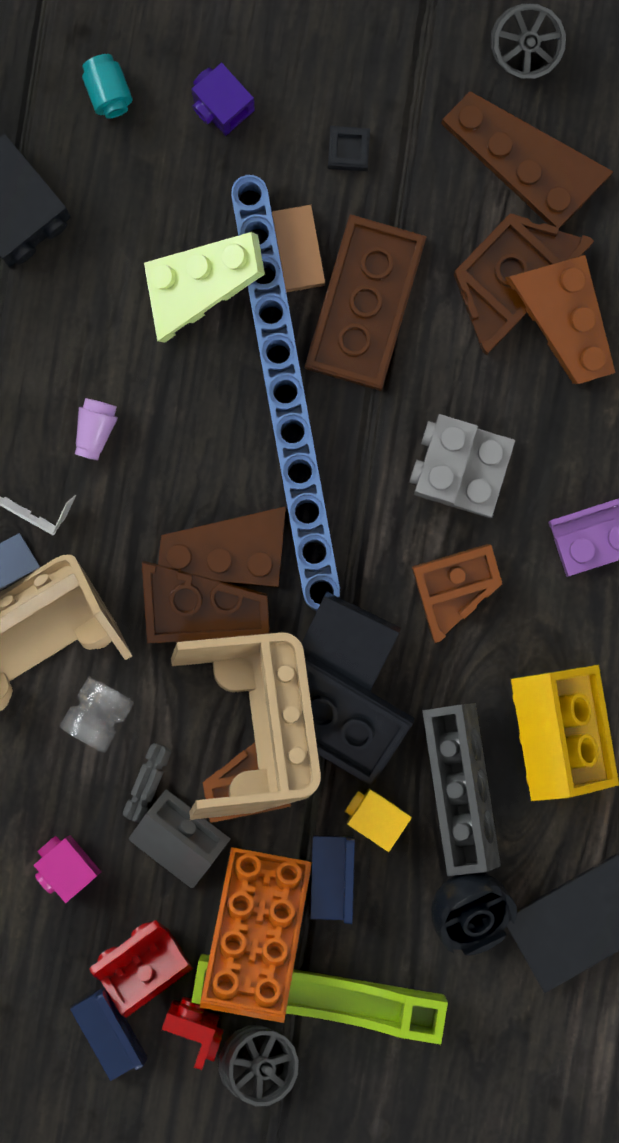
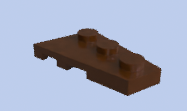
(231, 550)
(199, 608)

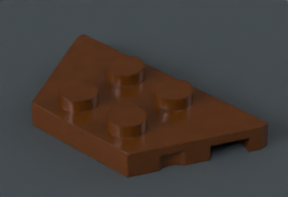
(509, 250)

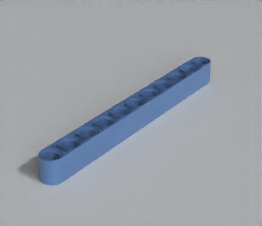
(287, 373)

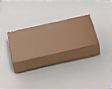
(298, 248)

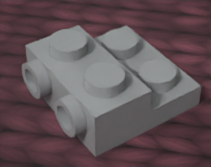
(462, 466)

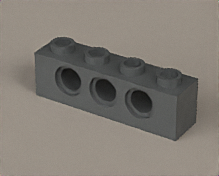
(461, 789)

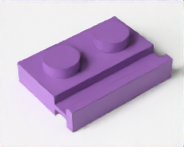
(588, 537)

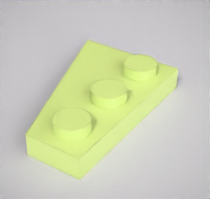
(199, 278)

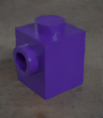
(221, 99)

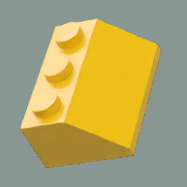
(564, 733)

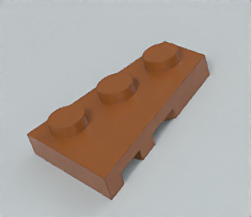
(569, 316)

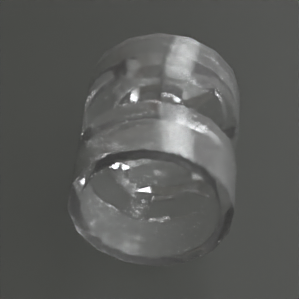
(96, 714)

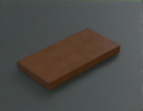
(365, 302)

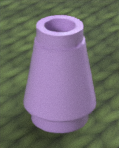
(94, 427)

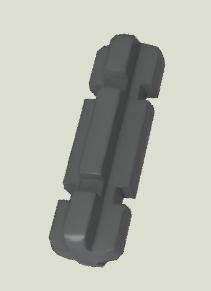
(147, 782)

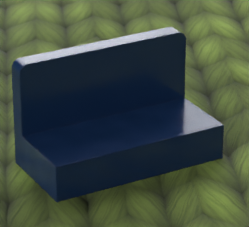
(332, 878)
(109, 1034)

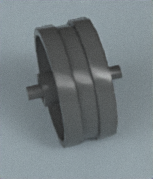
(528, 40)
(258, 1065)

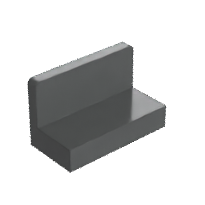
(177, 842)

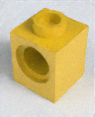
(377, 818)

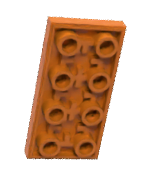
(256, 935)

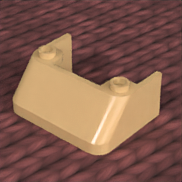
(47, 615)
(282, 719)

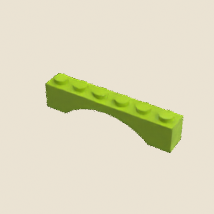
(359, 1003)

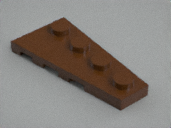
(531, 163)

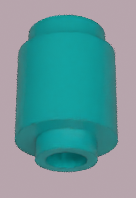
(106, 86)

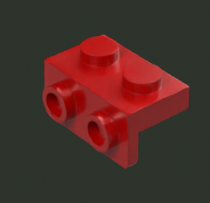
(141, 967)
(197, 1025)

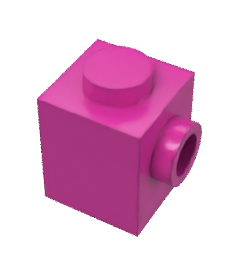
(64, 867)

